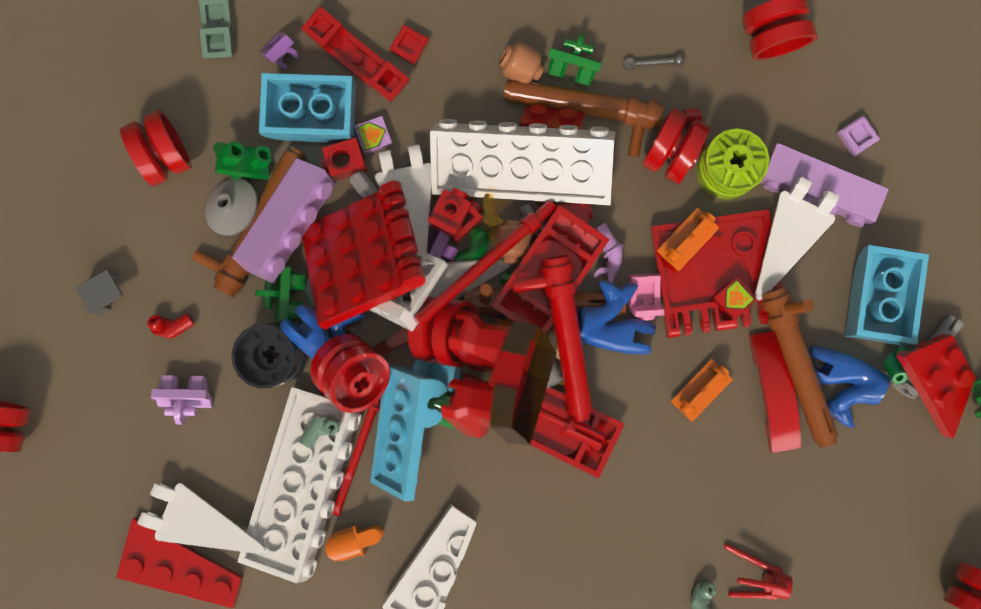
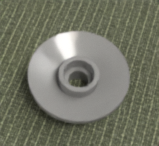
(240, 207)

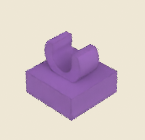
(277, 48)
(438, 246)

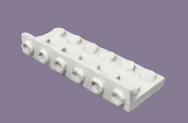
(523, 161)
(299, 489)

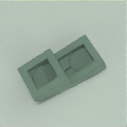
(216, 29)

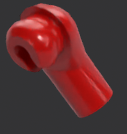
(168, 328)

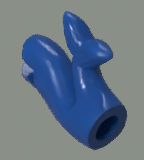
(309, 334)
(616, 335)
(867, 381)

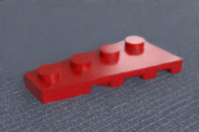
(176, 568)

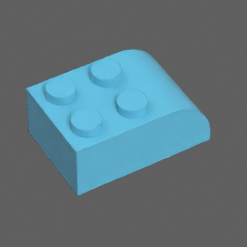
(307, 107)
(887, 295)

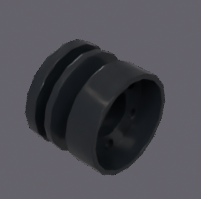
(254, 360)

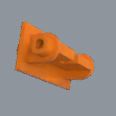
(688, 238)
(701, 390)

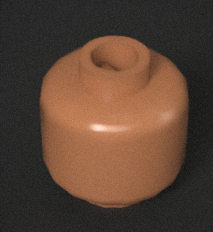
(521, 63)
(514, 255)

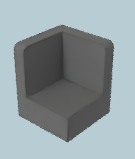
(100, 292)

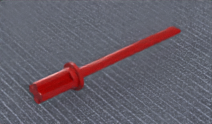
(573, 428)
(358, 449)

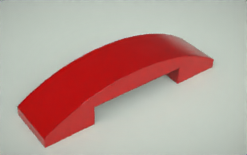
(354, 55)
(777, 393)

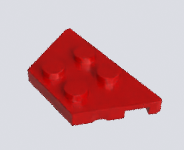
(940, 379)

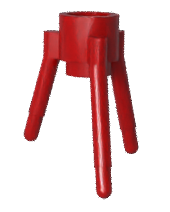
(774, 584)

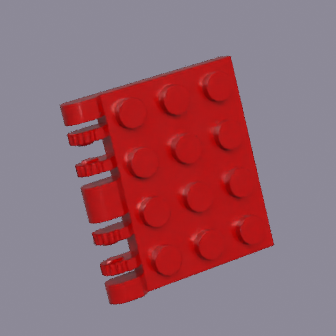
(730, 253)
(362, 256)

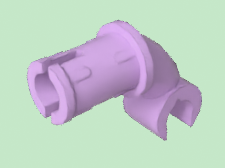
(613, 254)

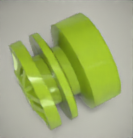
(727, 180)

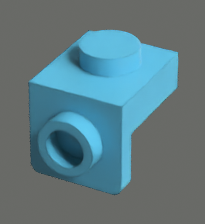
(437, 371)

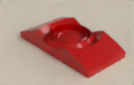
(560, 236)
(550, 437)

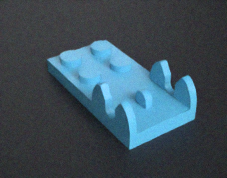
(401, 430)

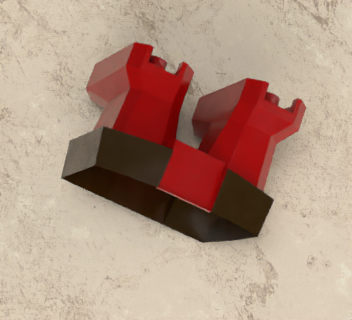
(520, 374)

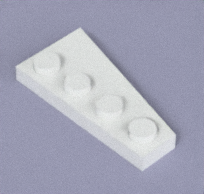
(434, 566)

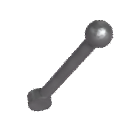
(629, 63)

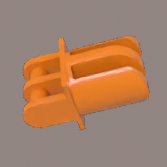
(352, 542)

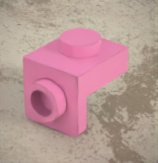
(646, 299)

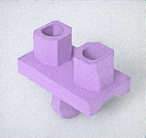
(182, 402)

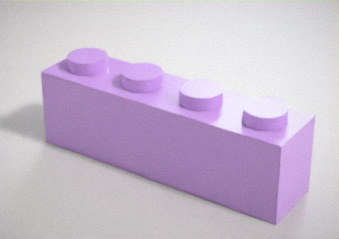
(858, 200)
(284, 220)

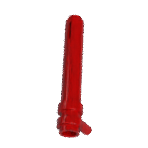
(561, 291)

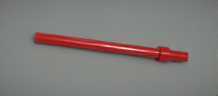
(529, 225)

